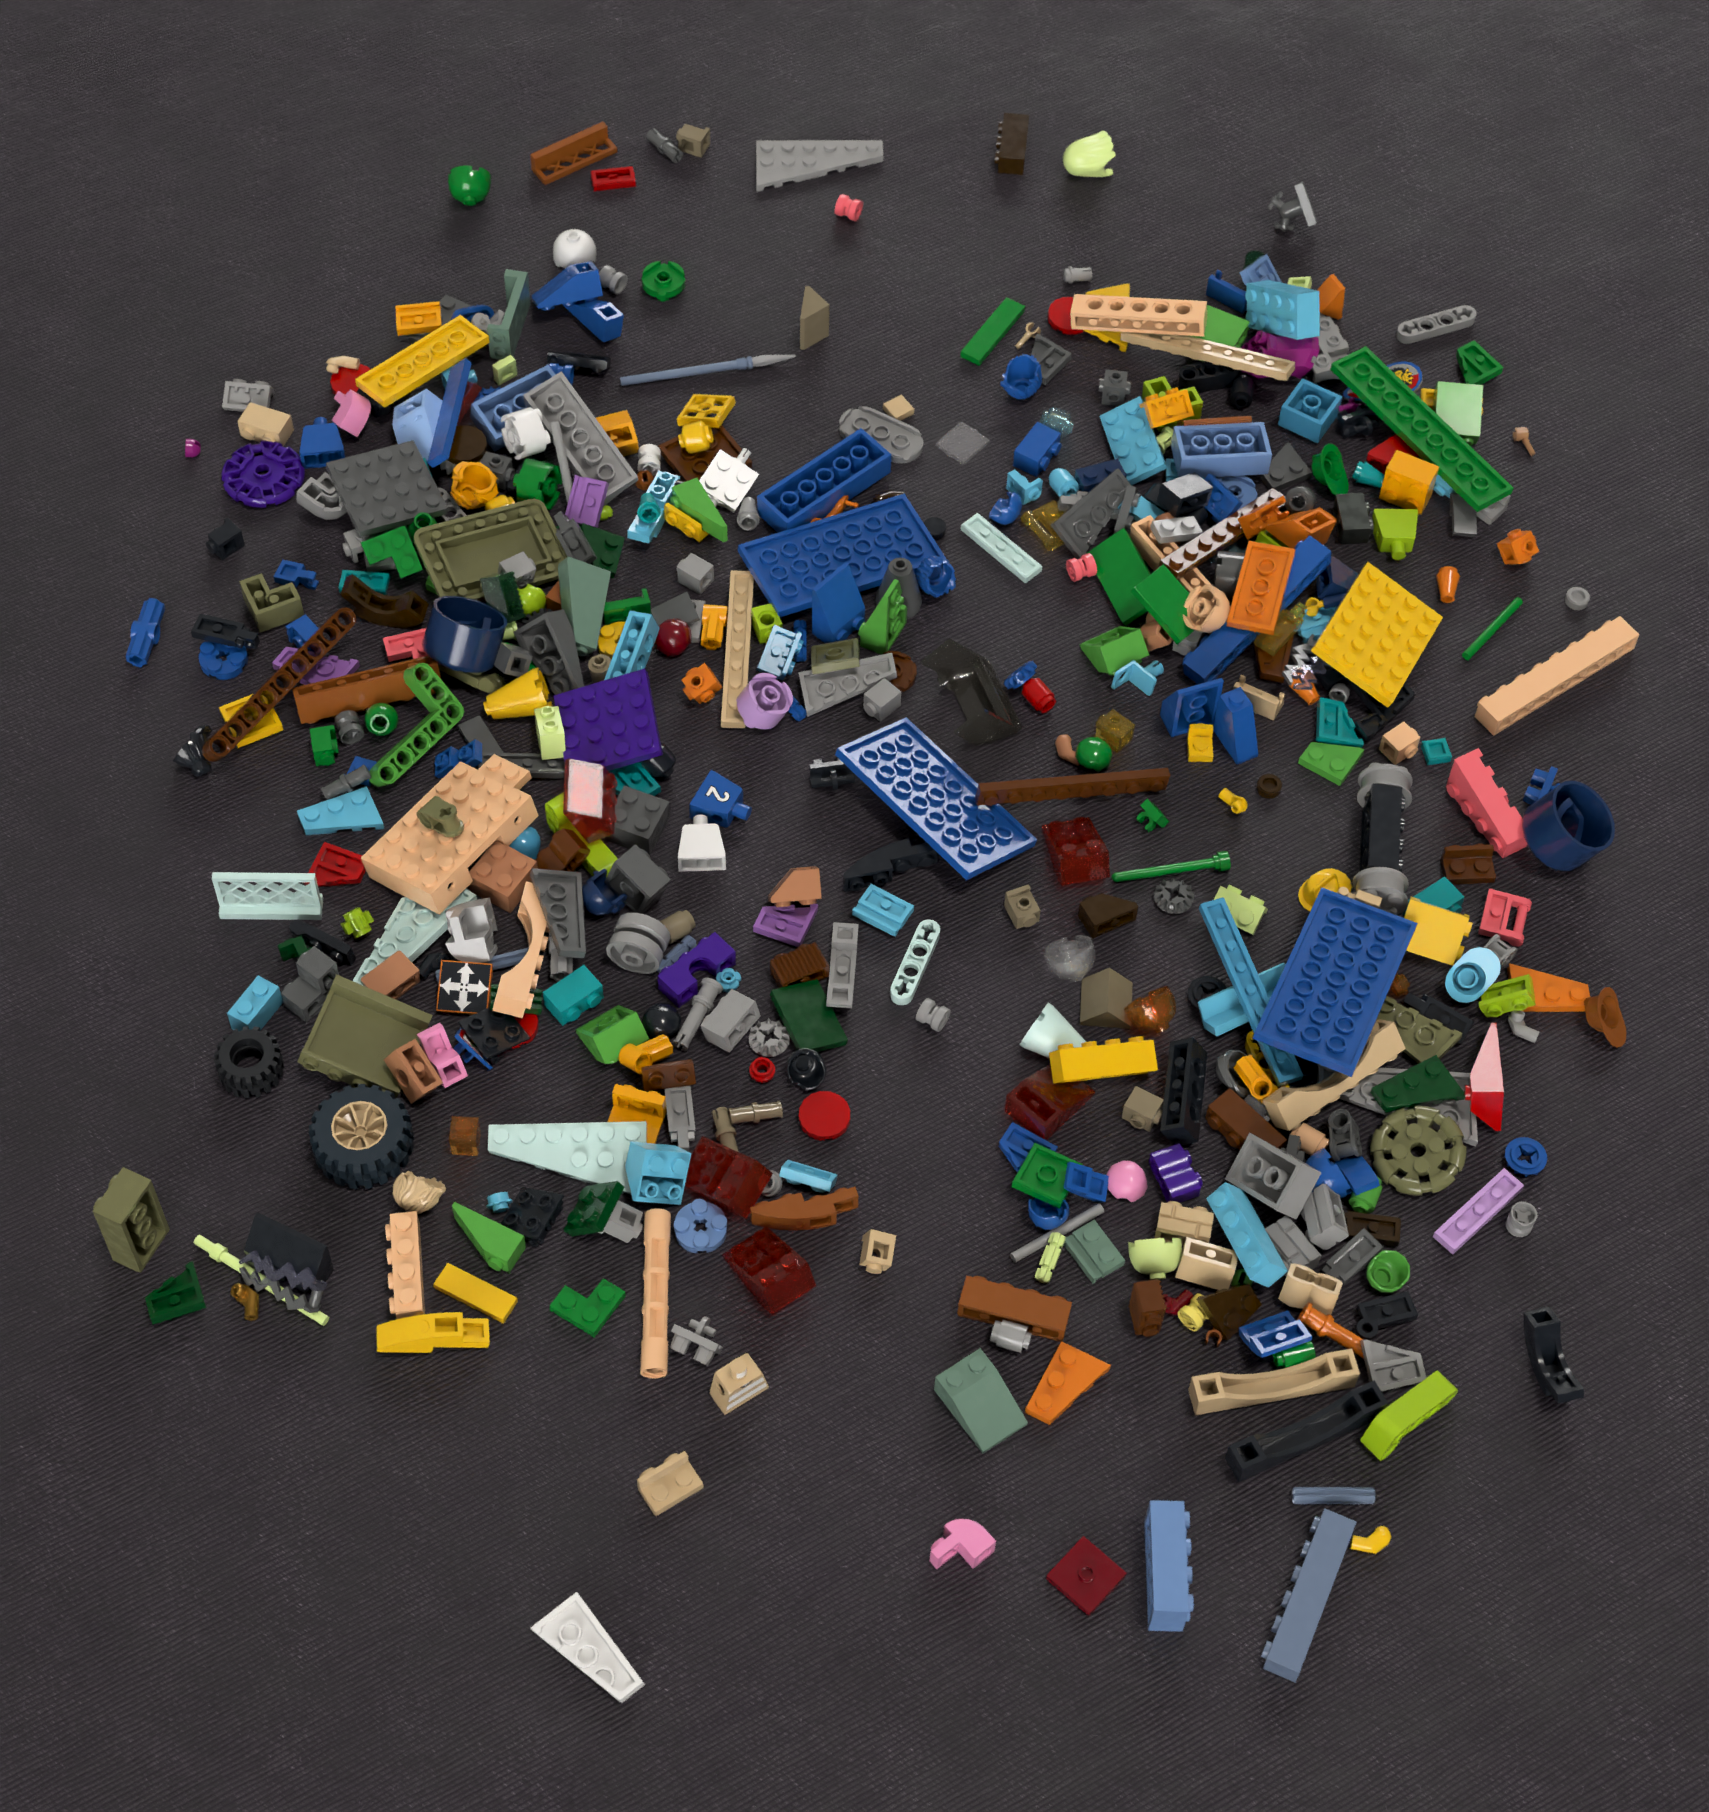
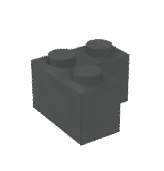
(309, 991)

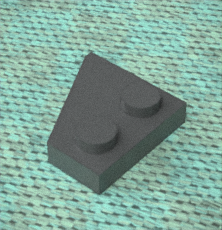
(1286, 470)

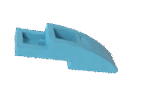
(662, 491)

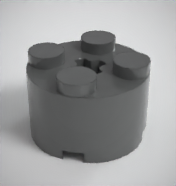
(1227, 571)

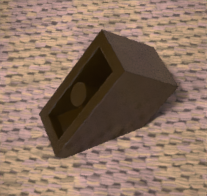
(1106, 913)

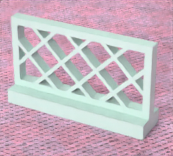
(264, 905)

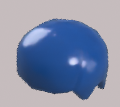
(1007, 510)
(1046, 1215)

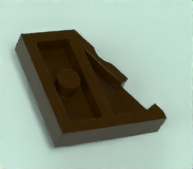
(1230, 1308)

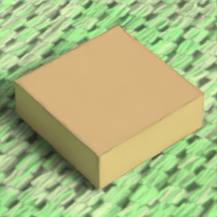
(898, 408)

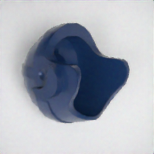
(599, 897)

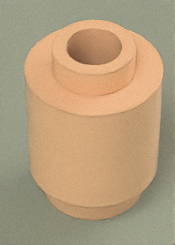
(1311, 1139)

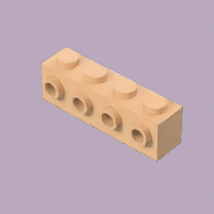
(406, 1262)

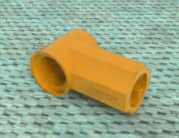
(713, 621)
(645, 1054)
(1254, 1077)

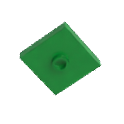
(1043, 1175)

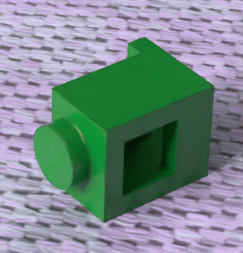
(324, 745)

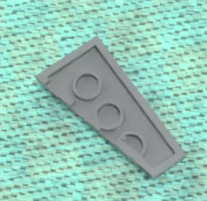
(833, 687)

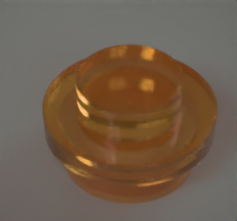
(1400, 985)

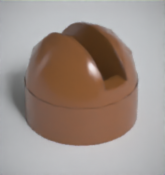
(644, 474)

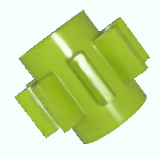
(357, 922)

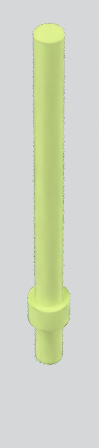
(220, 1253)

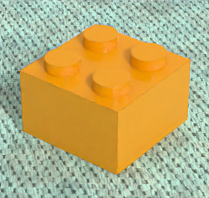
(1408, 482)

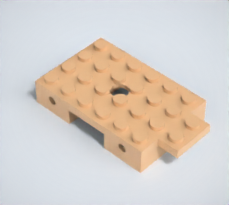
(435, 867)

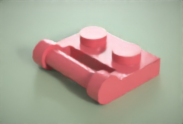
(1496, 916)

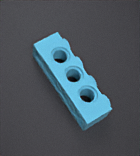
(633, 645)

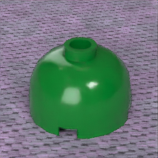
(469, 185)

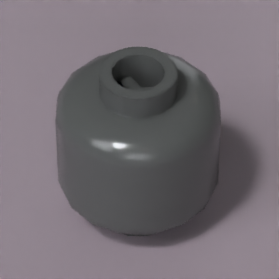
(1292, 496)

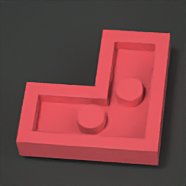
(405, 645)

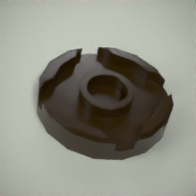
(468, 445)

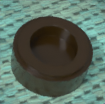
(1269, 786)

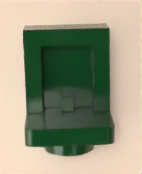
(292, 948)

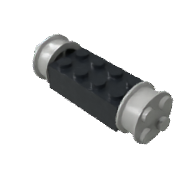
(1384, 797)

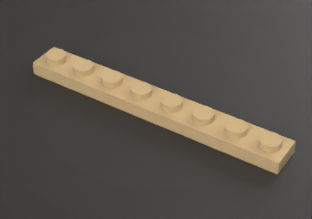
(1214, 353)
(737, 646)

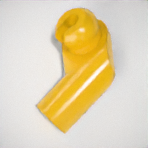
(1237, 803)

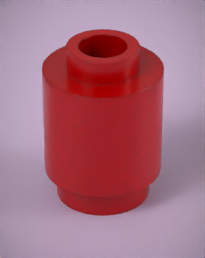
(1038, 695)

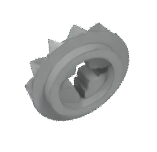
(773, 1046)

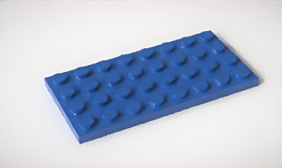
(865, 538)
(935, 798)
(1335, 982)

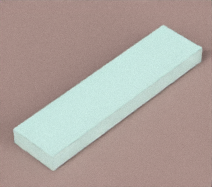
(1001, 548)

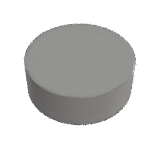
(1577, 598)

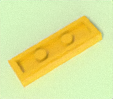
(475, 1293)

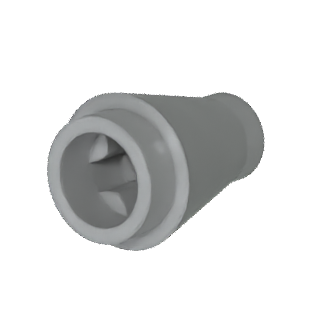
(748, 515)

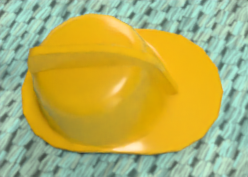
(1326, 878)

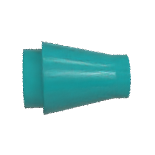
(1368, 475)
(648, 508)

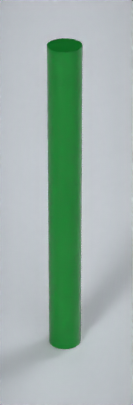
(1492, 628)

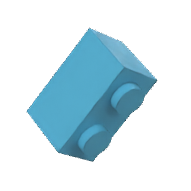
(255, 1005)

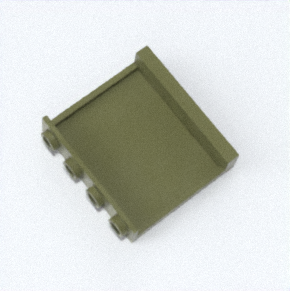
(357, 1034)

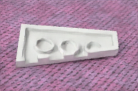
(586, 1644)

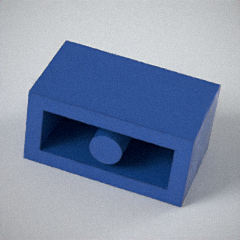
(1037, 449)

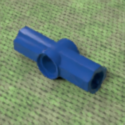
(145, 632)

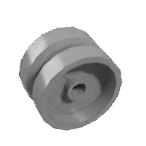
(638, 943)

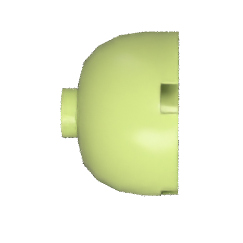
(1155, 1256)

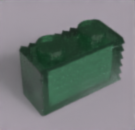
(502, 594)

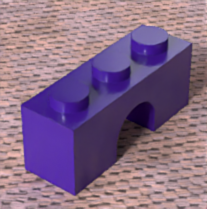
(709, 955)

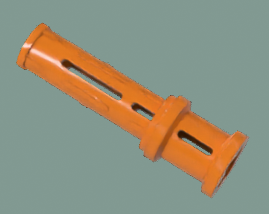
(1325, 1326)

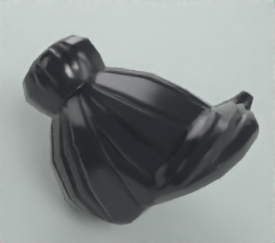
(191, 752)

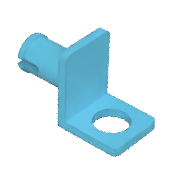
(1141, 677)

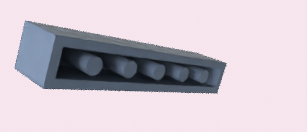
(1309, 1595)

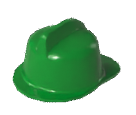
(1329, 469)

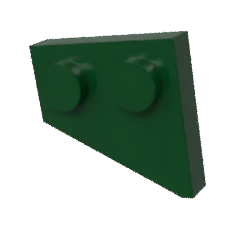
(176, 1296)

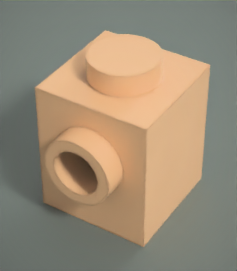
(1399, 743)

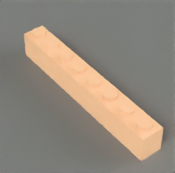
(1556, 675)

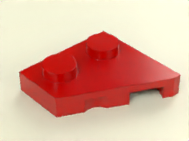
(337, 866)

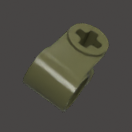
(441, 817)

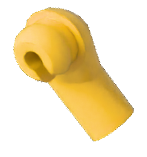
(1374, 1543)

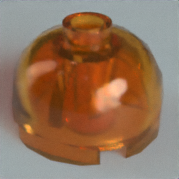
(1152, 1011)

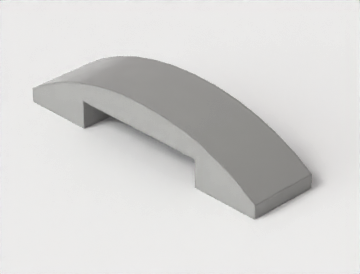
(842, 965)

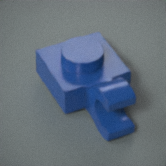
(296, 573)

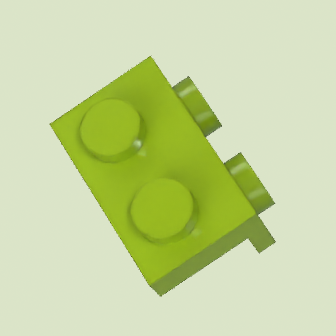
(1508, 996)

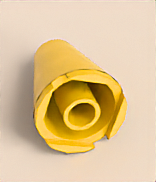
(519, 697)

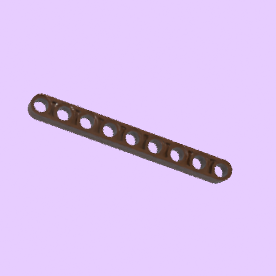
(270, 688)

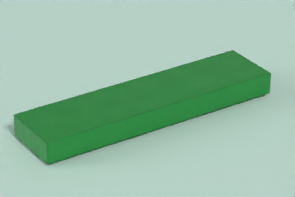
(992, 331)

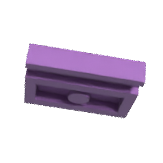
(586, 500)

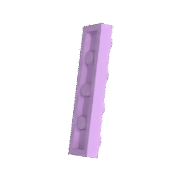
(1478, 1211)

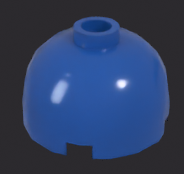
(1330, 1173)

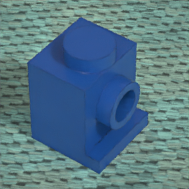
(300, 630)

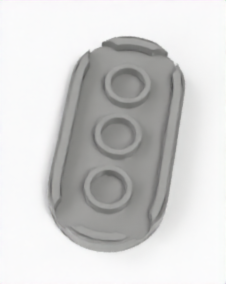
(894, 435)

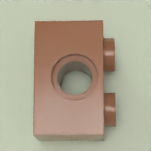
(413, 1071)

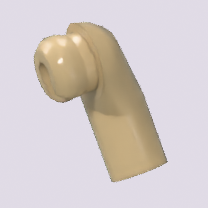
(342, 361)

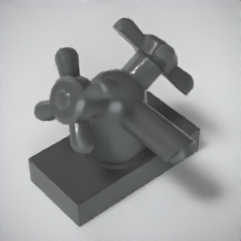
(1293, 208)

